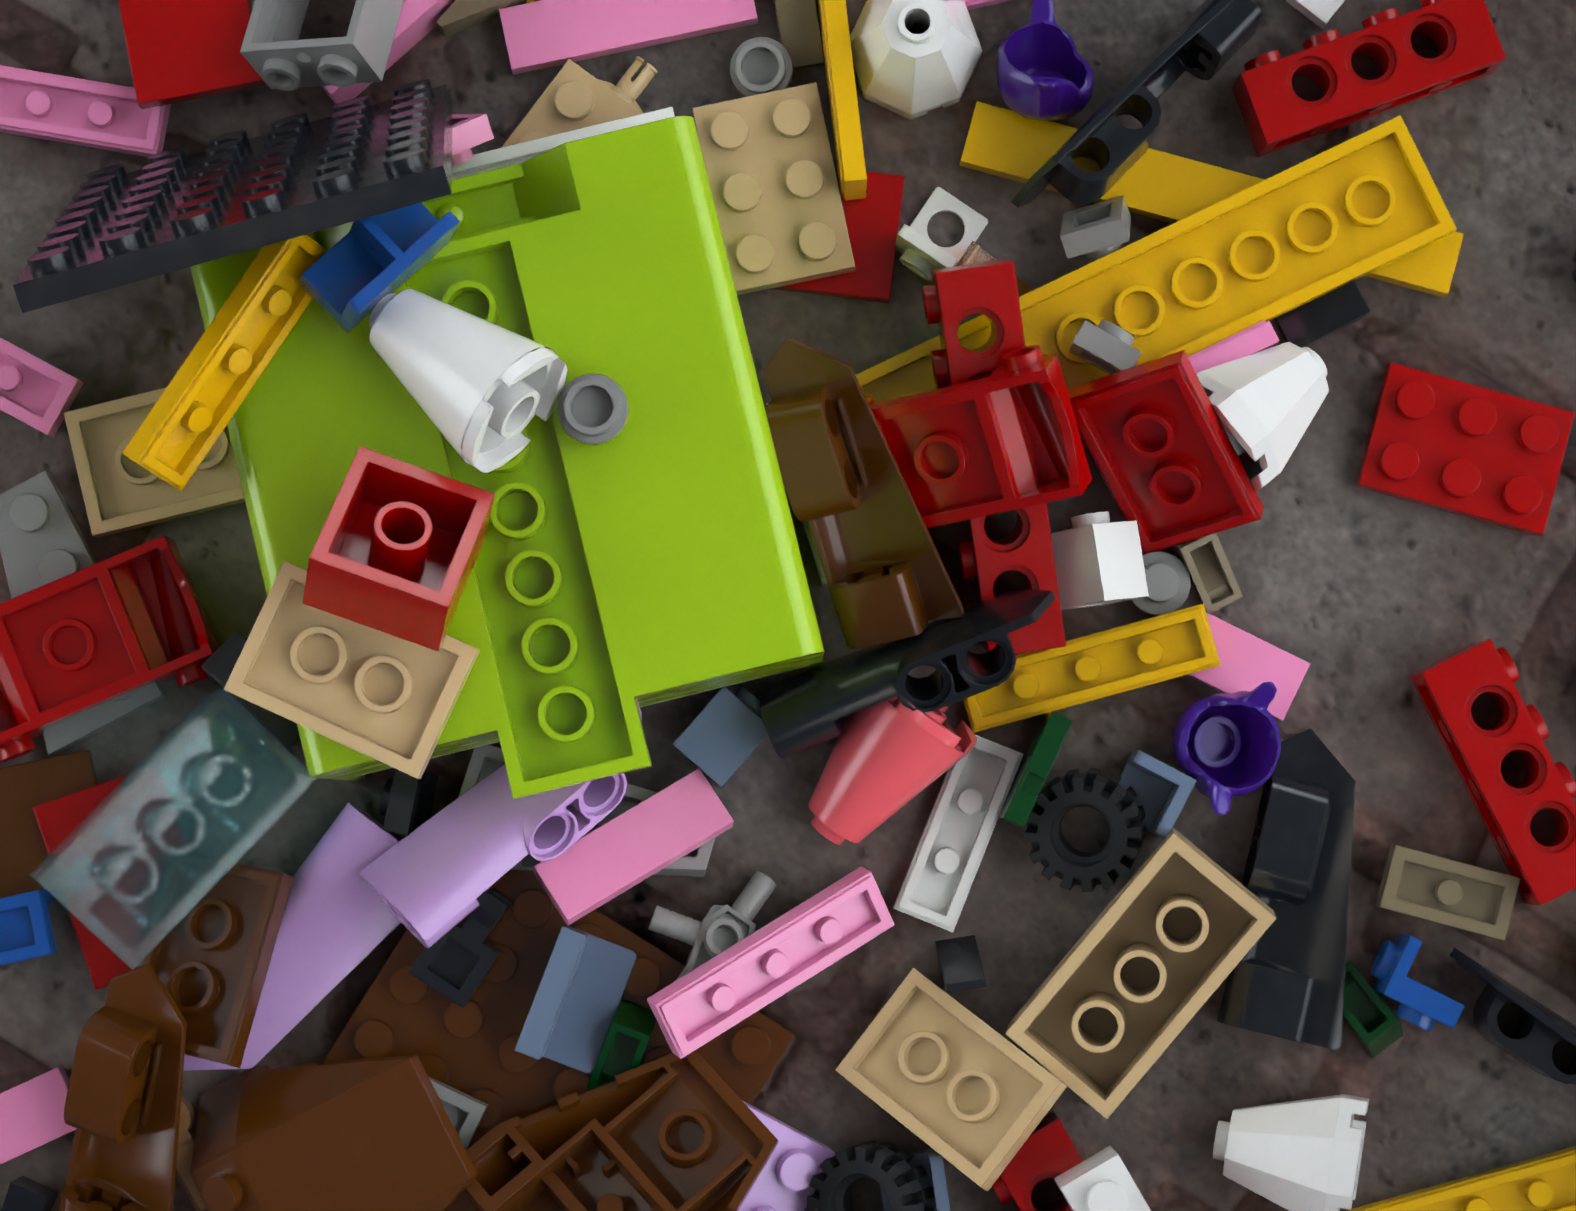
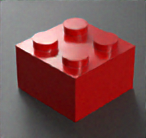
(397, 548)

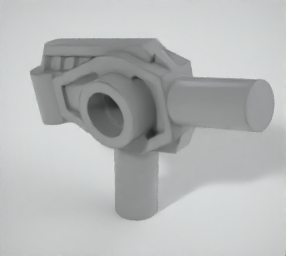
(720, 927)

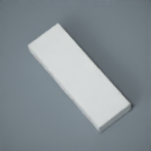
(957, 834)

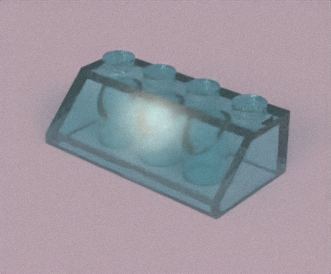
(173, 827)

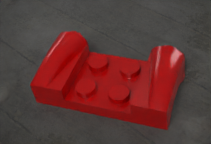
(988, 441)
(97, 640)

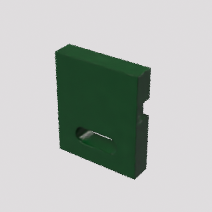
(1035, 768)

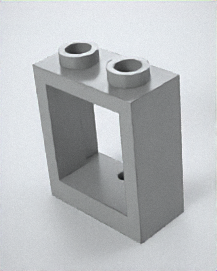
(291, 63)

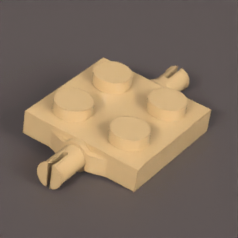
(581, 101)

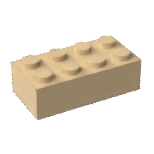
(1140, 973)

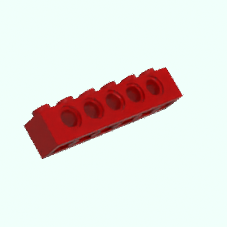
(993, 291)

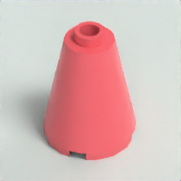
(882, 765)

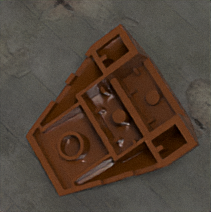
(329, 1140)
(644, 1142)

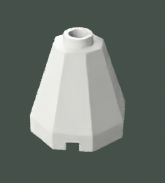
(914, 54)
(1267, 404)
(1296, 1151)

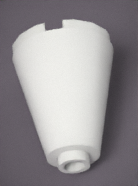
(467, 374)

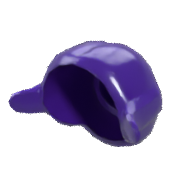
(1042, 70)
(1228, 744)

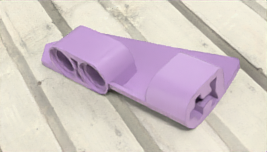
(471, 843)
(324, 931)

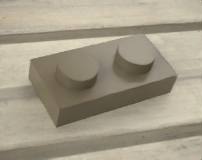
(1447, 892)

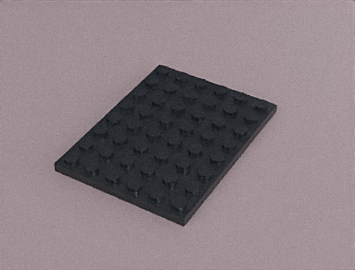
(245, 194)

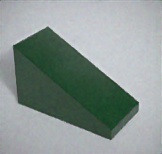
(1368, 1014)
(624, 1043)

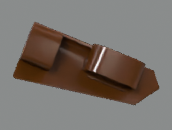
(856, 502)
(126, 1100)

